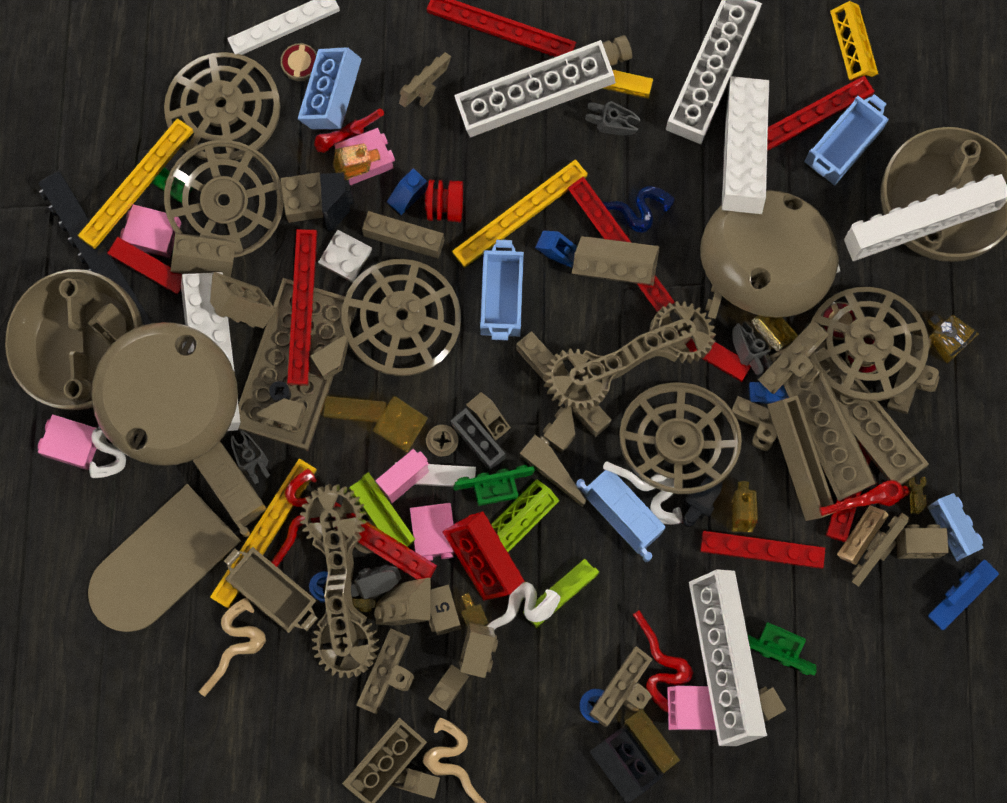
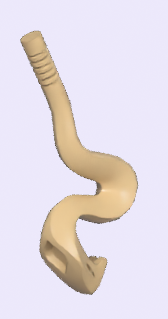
(256, 642)
(432, 757)

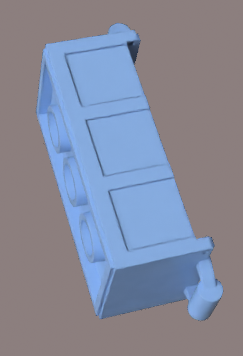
(847, 138)
(501, 292)
(623, 511)

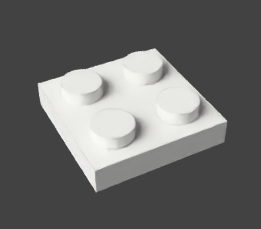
(345, 256)

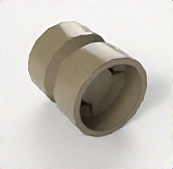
(618, 50)

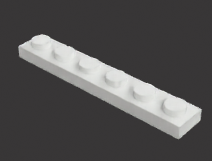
(282, 25)

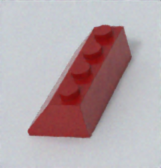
(483, 556)

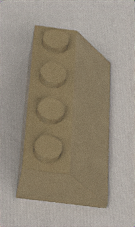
(616, 260)
(384, 762)

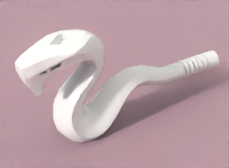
(100, 442)
(655, 507)
(527, 591)

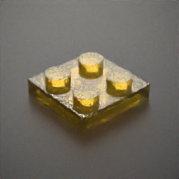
(775, 331)
(400, 424)

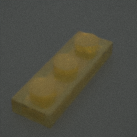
(353, 409)
(652, 740)

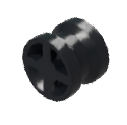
(277, 394)

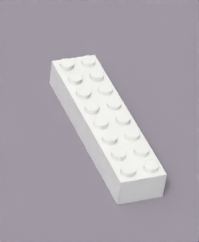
(713, 68)
(535, 88)
(745, 145)
(926, 216)
(201, 316)
(727, 658)

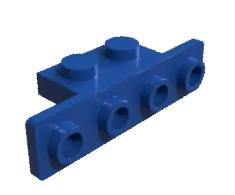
(960, 597)

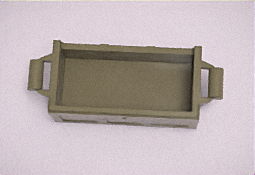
(231, 487)
(270, 590)

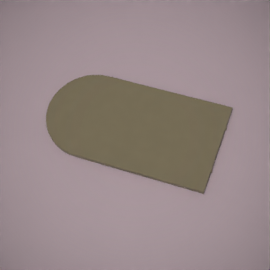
(159, 563)

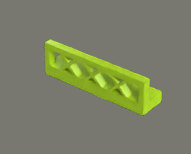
(380, 510)
(524, 519)
(570, 585)

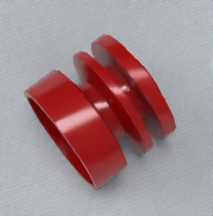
(444, 200)

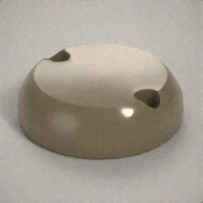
(931, 166)
(773, 259)
(50, 338)
(163, 392)

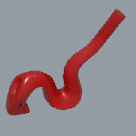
(354, 128)
(884, 494)
(290, 495)
(684, 670)

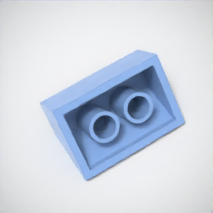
(960, 533)

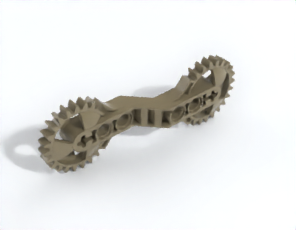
(628, 356)
(339, 581)

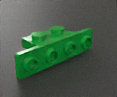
(494, 487)
(782, 646)

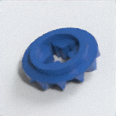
(315, 583)
(585, 707)

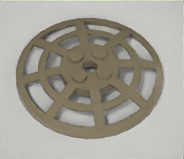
(234, 106)
(227, 186)
(398, 328)
(876, 352)
(683, 429)

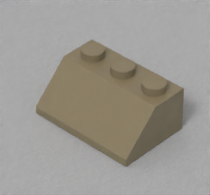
(202, 255)
(240, 301)
(405, 603)

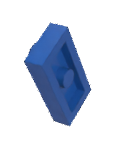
(760, 394)

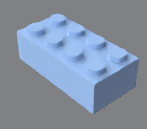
(329, 88)

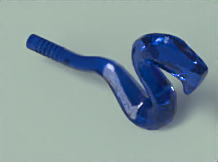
(645, 222)

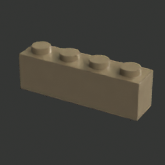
(403, 234)

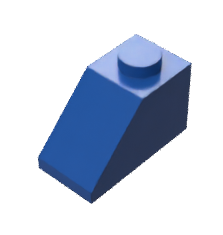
(407, 191)
(557, 247)

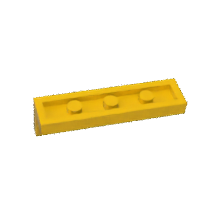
(860, 38)
(631, 84)

